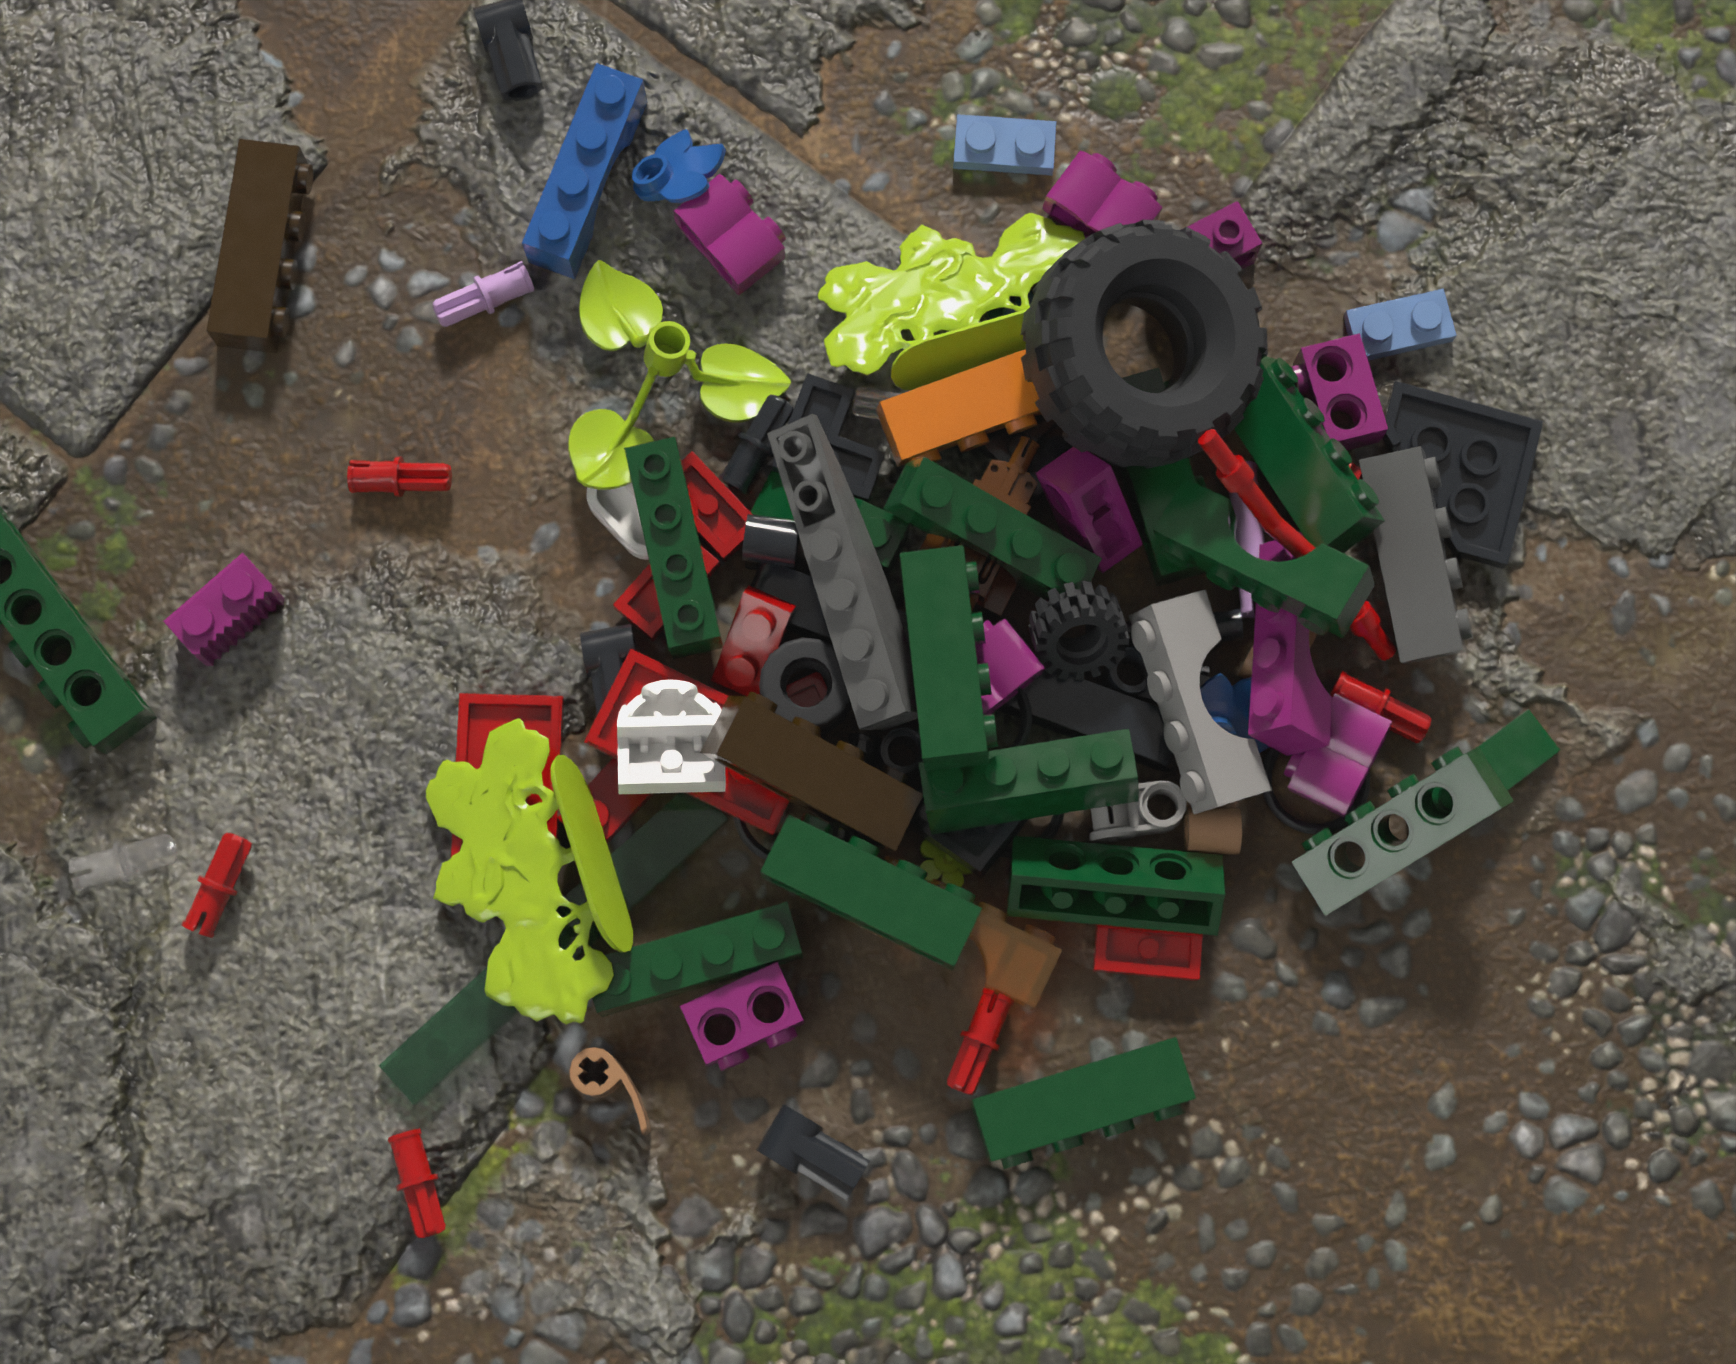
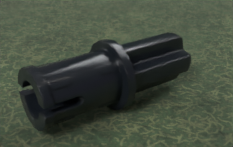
(755, 444)

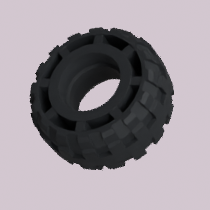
(1197, 303)

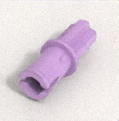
(483, 294)

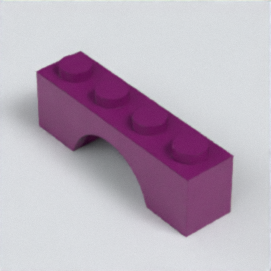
(1286, 699)

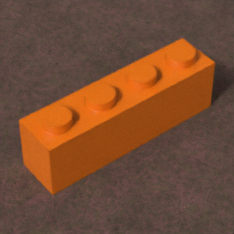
(959, 410)

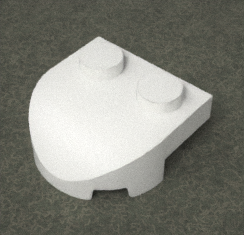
(663, 740)

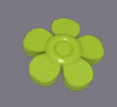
(942, 864)

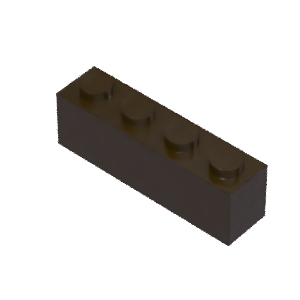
(259, 246)
(811, 771)

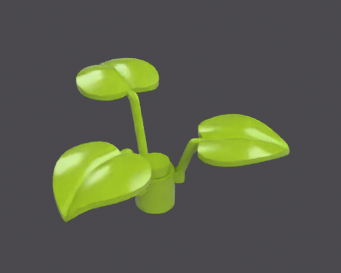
(626, 310)

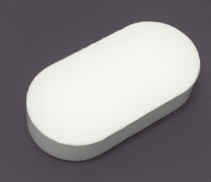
(620, 515)

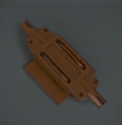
(1015, 487)

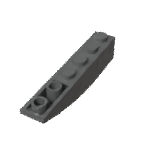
(846, 578)

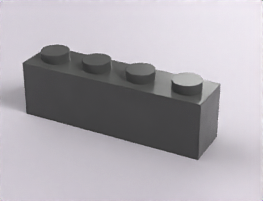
(1414, 556)

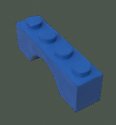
(571, 196)

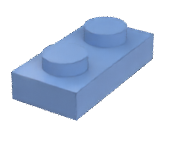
(1004, 144)
(1402, 324)

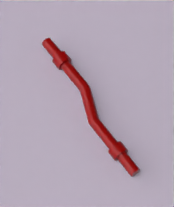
(1238, 478)

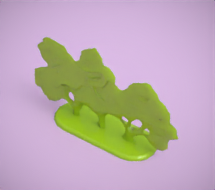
(935, 290)
(513, 867)

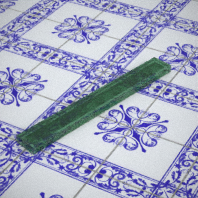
(474, 1018)

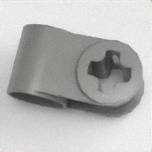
(1134, 818)

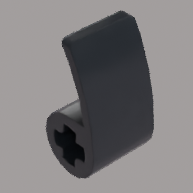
(770, 542)

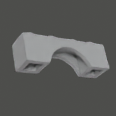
(1211, 761)

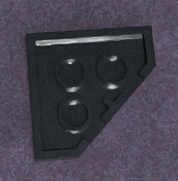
(1481, 463)

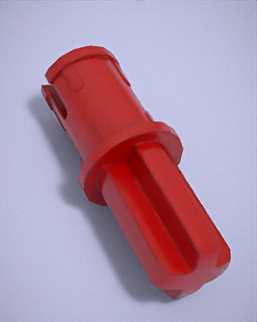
(397, 476)
(1405, 719)
(218, 884)
(979, 1041)
(417, 1183)

